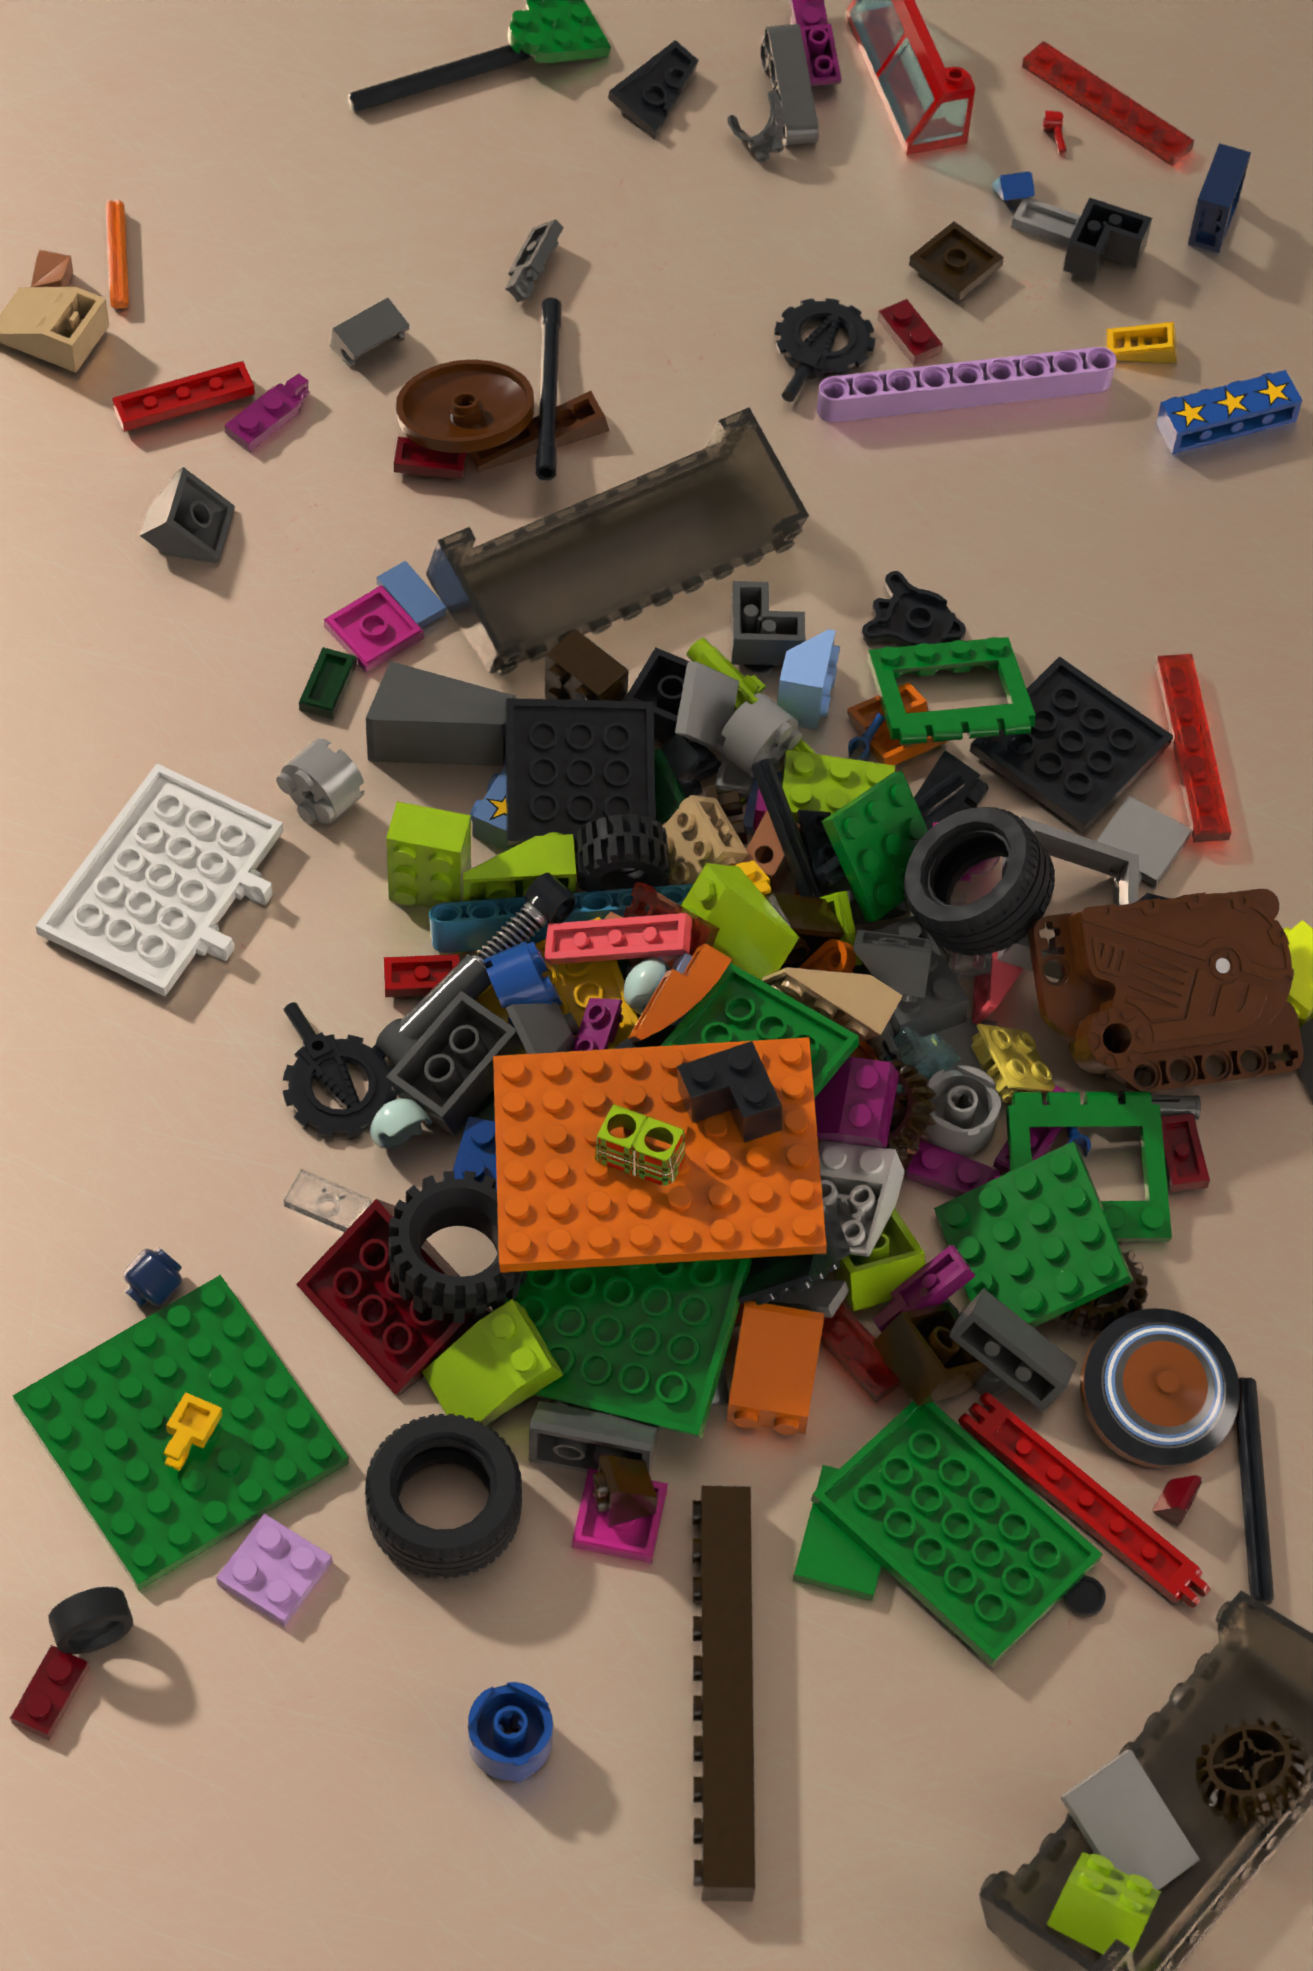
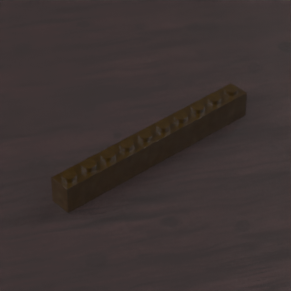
(725, 1695)

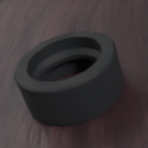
(90, 1620)

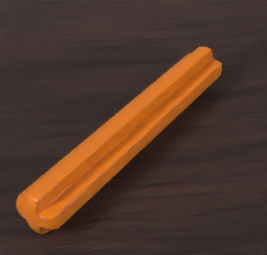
(117, 254)

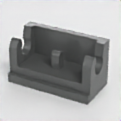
(367, 330)

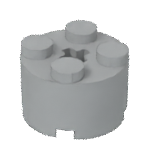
(758, 734)
(321, 782)
(966, 1110)

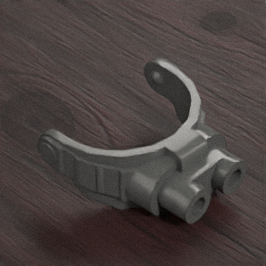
(770, 137)

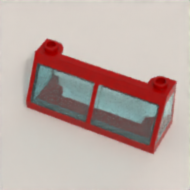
(922, 97)

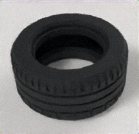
(950, 852)
(441, 1441)

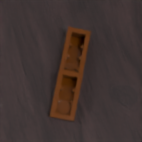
(574, 422)

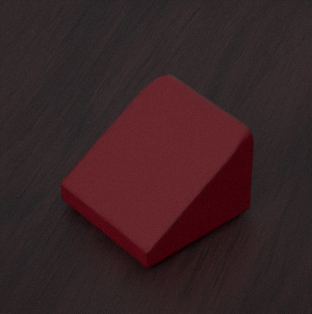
(1177, 1498)

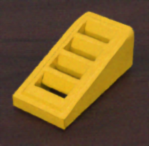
(1154, 333)

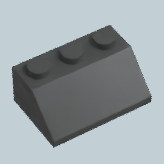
(578, 1437)

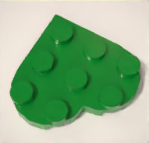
(557, 31)

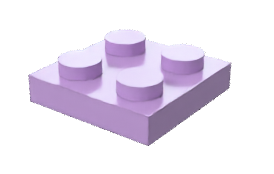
(274, 1569)

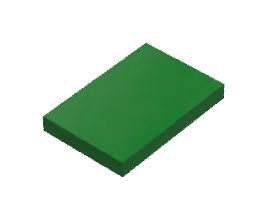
(832, 1557)

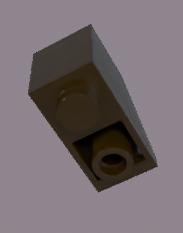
(623, 1490)

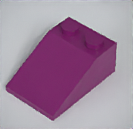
(858, 1103)

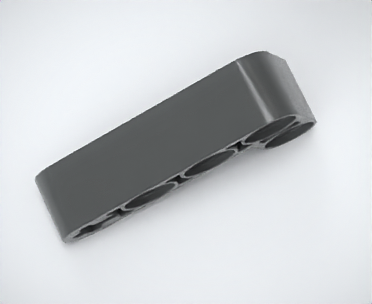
(785, 58)

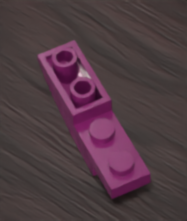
(817, 41)

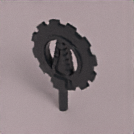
(815, 354)
(326, 1061)

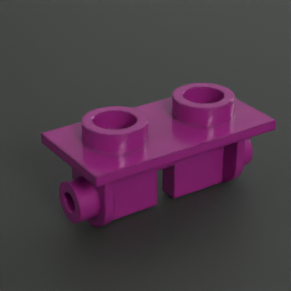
(599, 1024)

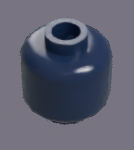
(152, 1277)

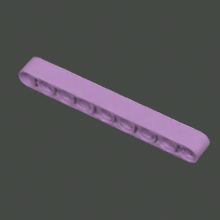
(965, 384)

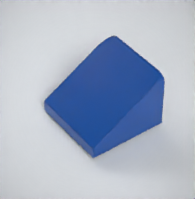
(1014, 186)

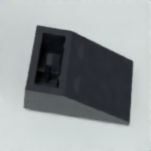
(796, 1272)

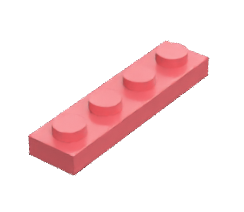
(618, 938)

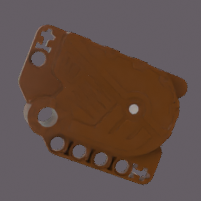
(1171, 986)

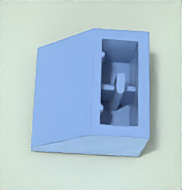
(808, 679)

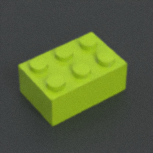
(826, 781)
(427, 855)

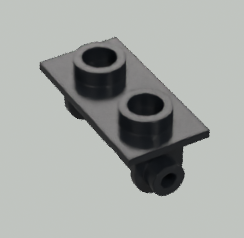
(815, 837)

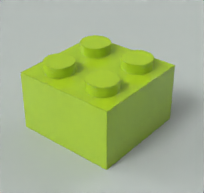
(1103, 1904)

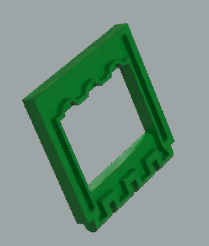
(950, 724)
(1129, 1219)

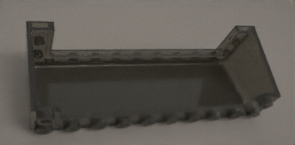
(620, 548)
(1252, 1673)

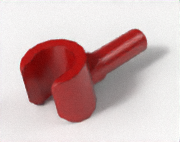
(1053, 121)

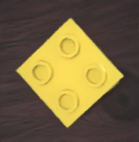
(1011, 1060)

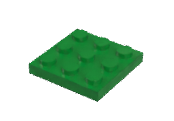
(875, 843)

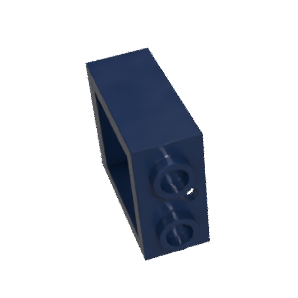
(1219, 198)

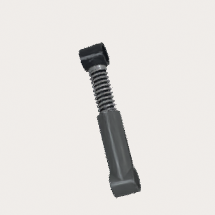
(546, 903)

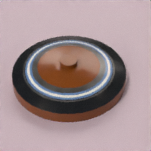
(1159, 1388)

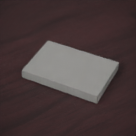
(1130, 1822)

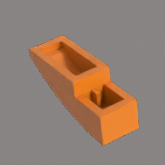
(680, 992)

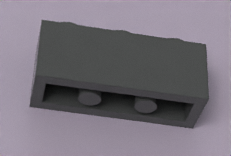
(1013, 1350)

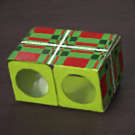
(618, 1155)

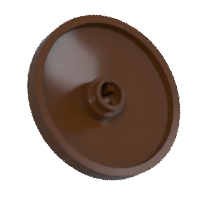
(465, 406)

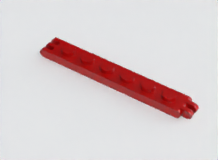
(1085, 1501)

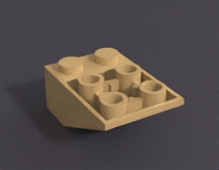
(54, 324)
(849, 999)

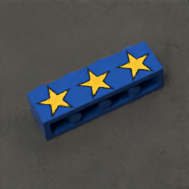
(1228, 411)

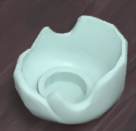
(642, 982)
(397, 1122)

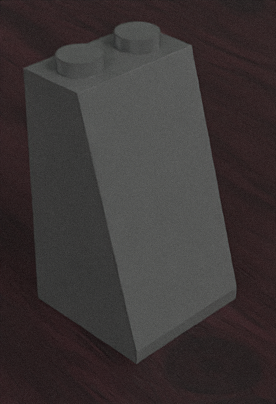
(435, 720)

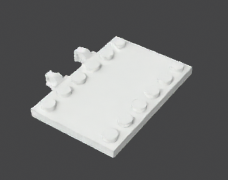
(163, 881)

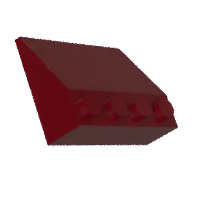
(359, 1299)

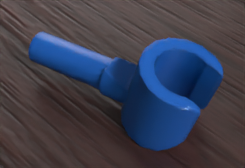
(864, 741)
(1079, 1139)

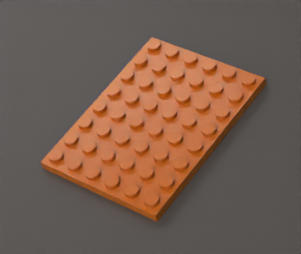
(725, 1202)

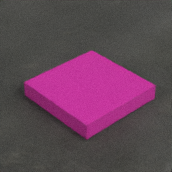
(373, 628)
(627, 1540)

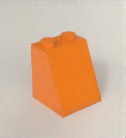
(775, 1368)

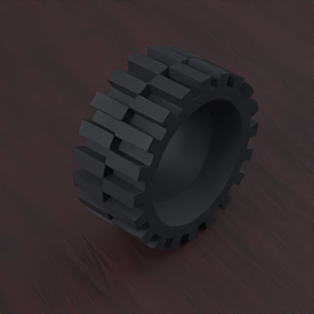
(430, 1210)

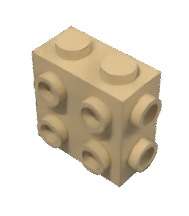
(698, 836)

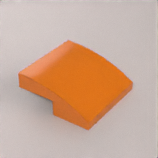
(882, 746)

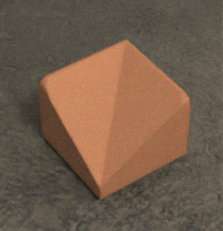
(52, 270)

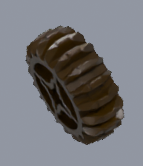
(910, 1110)
(1128, 1298)
(1278, 1778)

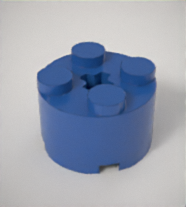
(519, 977)
(499, 1710)

